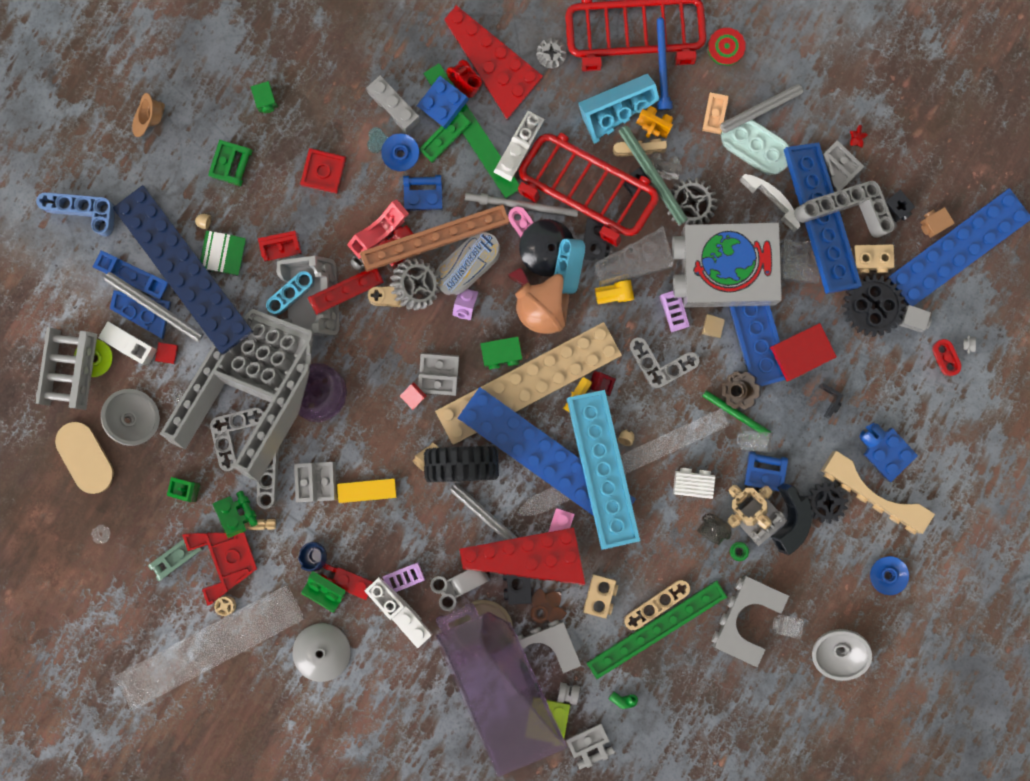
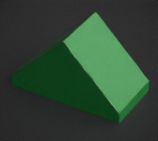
(183, 489)

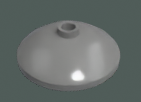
(138, 409)
(333, 645)
(842, 663)

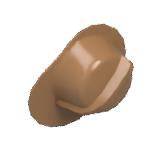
(148, 114)

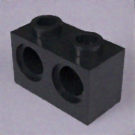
(591, 239)

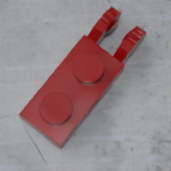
(348, 581)

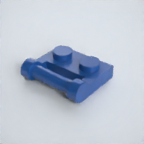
(422, 198)
(762, 477)

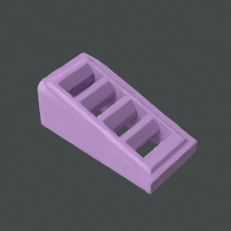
(681, 309)
(418, 571)

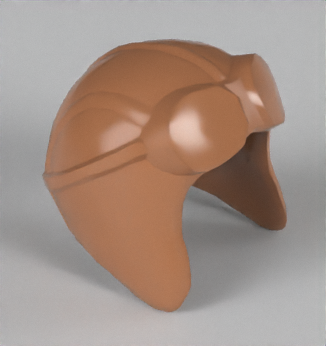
(543, 305)

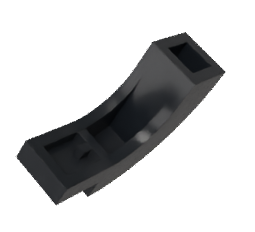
(798, 523)

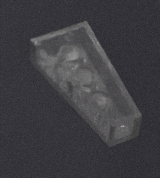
(635, 260)

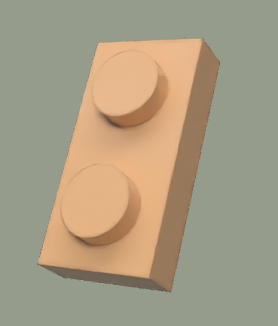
(715, 113)

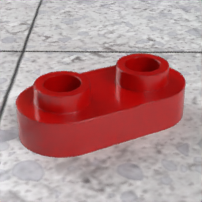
(948, 356)

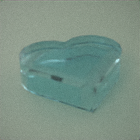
(376, 140)

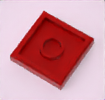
(323, 171)

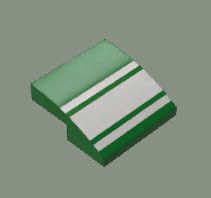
(222, 252)

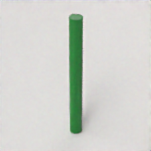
(734, 412)

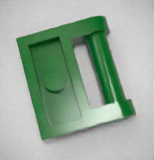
(224, 160)

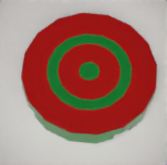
(726, 46)

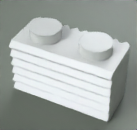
(693, 483)

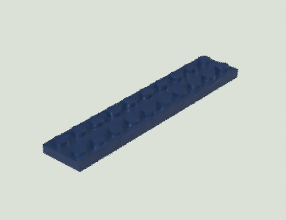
(183, 270)

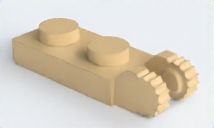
(655, 145)

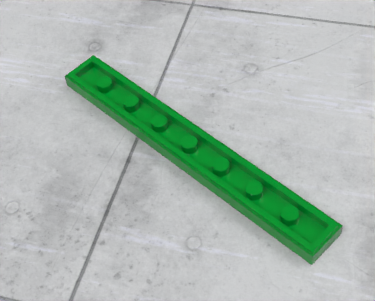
(479, 141)
(656, 629)

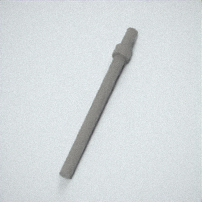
(484, 199)

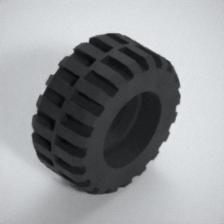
(461, 464)

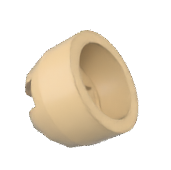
(203, 221)
(626, 438)

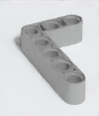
(866, 195)

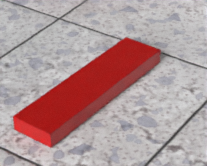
(345, 290)

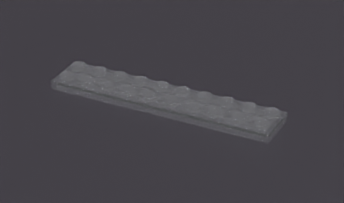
(209, 647)

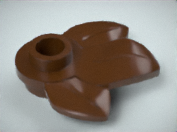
(549, 604)

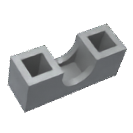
(389, 99)

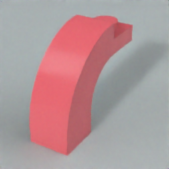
(380, 229)

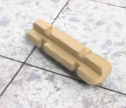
(270, 524)

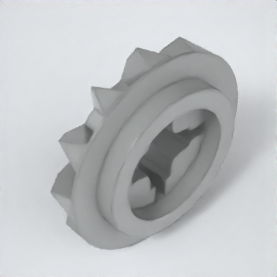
(545, 59)

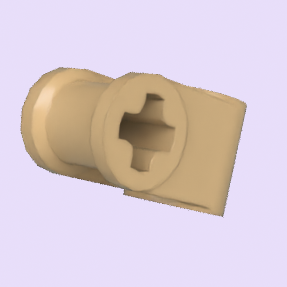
(387, 298)

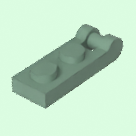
(172, 559)

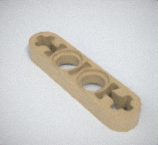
(658, 607)

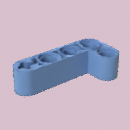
(75, 208)

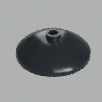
(535, 242)

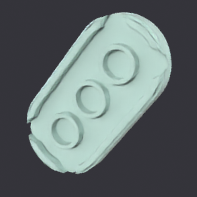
(757, 147)

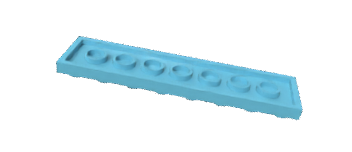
(603, 469)

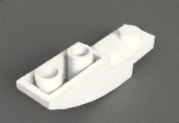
(519, 146)
(399, 611)

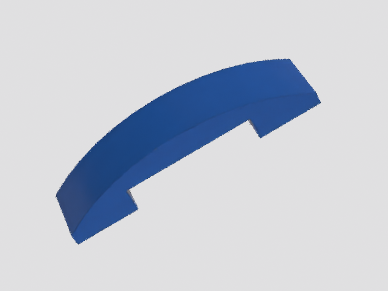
(132, 275)

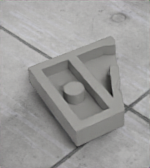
(841, 165)

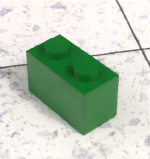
(501, 352)

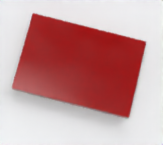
(803, 352)

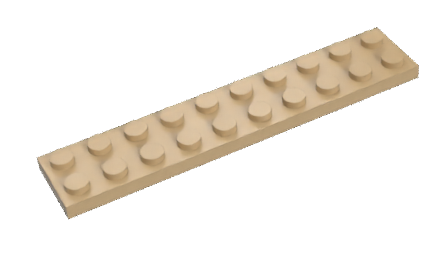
(538, 377)

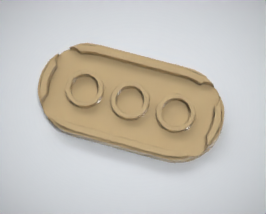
(84, 457)

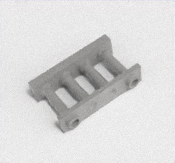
(82, 370)

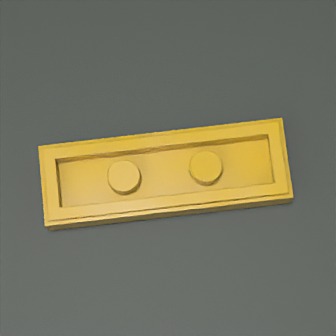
(366, 490)

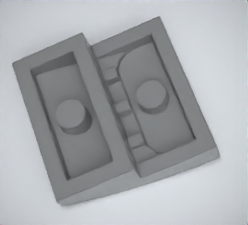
(438, 373)
(315, 482)

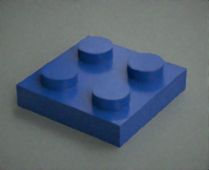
(442, 102)

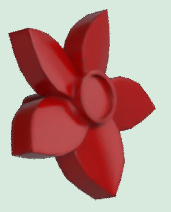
(857, 137)

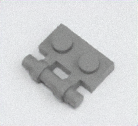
(588, 740)

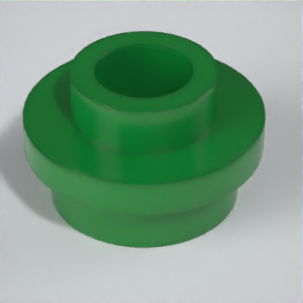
(745, 551)

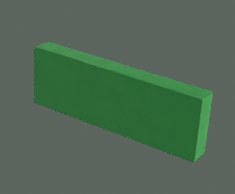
(444, 137)

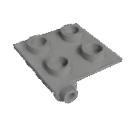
(756, 532)

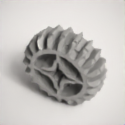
(693, 198)
(423, 276)

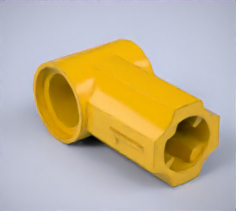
(620, 292)

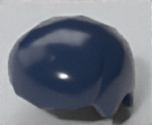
(312, 556)

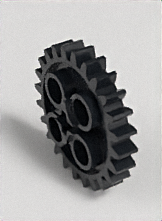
(861, 318)

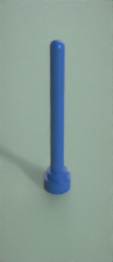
(664, 102)

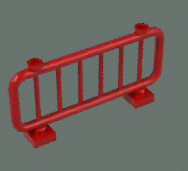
(592, 61)
(609, 234)

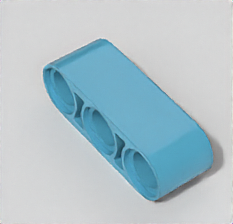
(570, 263)
(286, 302)

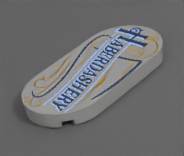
(467, 263)

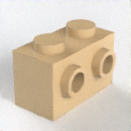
(873, 258)

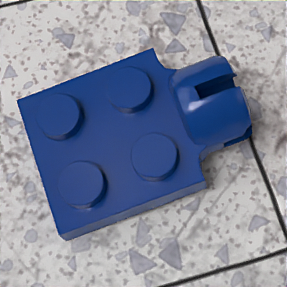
(886, 451)

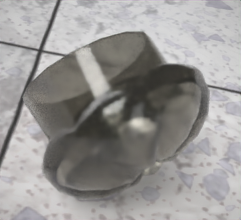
(714, 528)

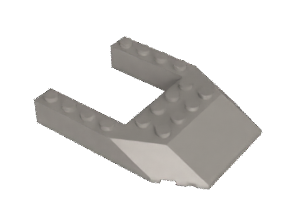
(266, 364)

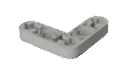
(662, 371)
(225, 433)

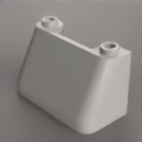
(301, 312)

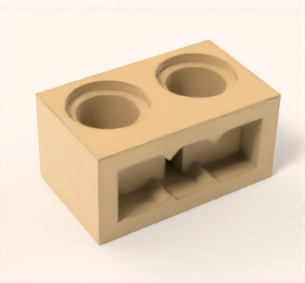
(595, 595)

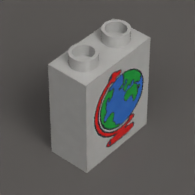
(728, 265)

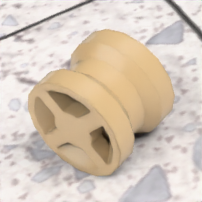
(221, 606)

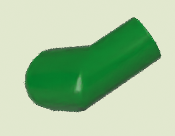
(623, 702)

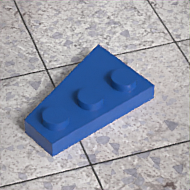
(139, 314)

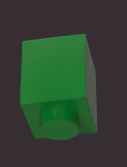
(264, 97)

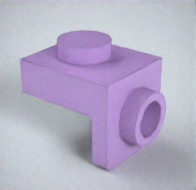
(465, 304)

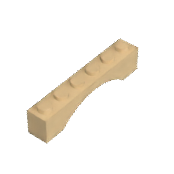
(842, 469)

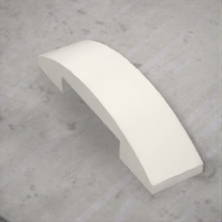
(754, 183)

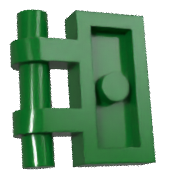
(229, 516)

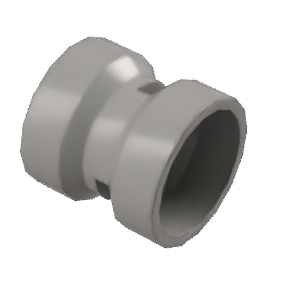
(563, 694)

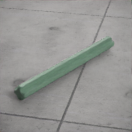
(653, 175)

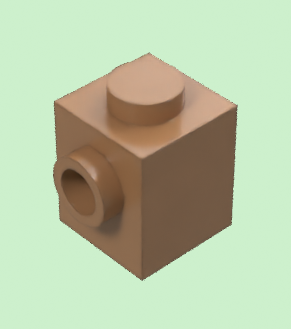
(936, 222)

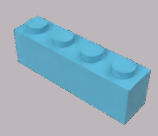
(617, 105)

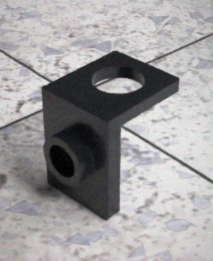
(835, 404)

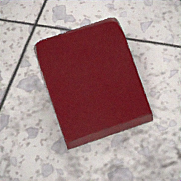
(519, 276)
(602, 382)

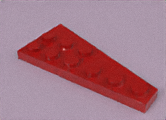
(499, 68)
(536, 556)

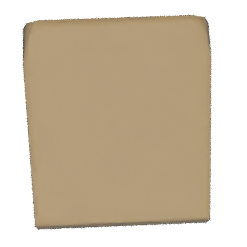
(713, 326)

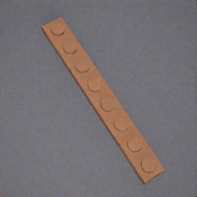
(434, 237)

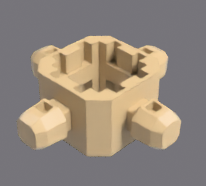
(740, 496)

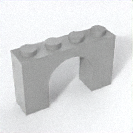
(747, 593)
(558, 640)

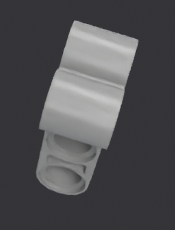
(459, 585)

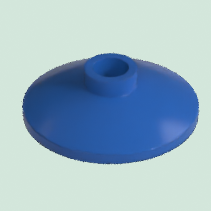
(398, 143)
(898, 579)

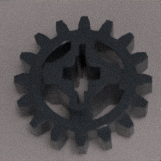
(827, 509)

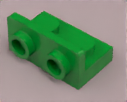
(323, 592)

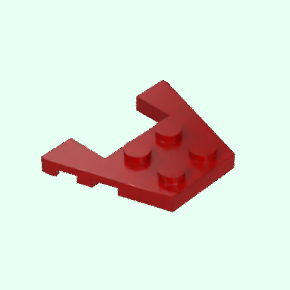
(231, 558)

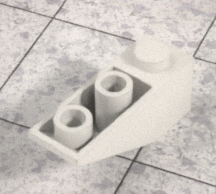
(127, 344)

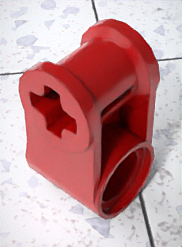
(465, 78)

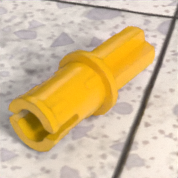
(581, 388)

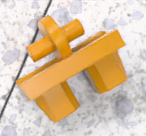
(654, 124)

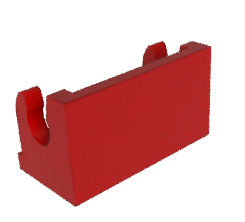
(279, 246)

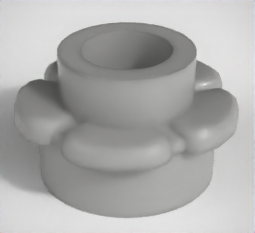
(969, 344)

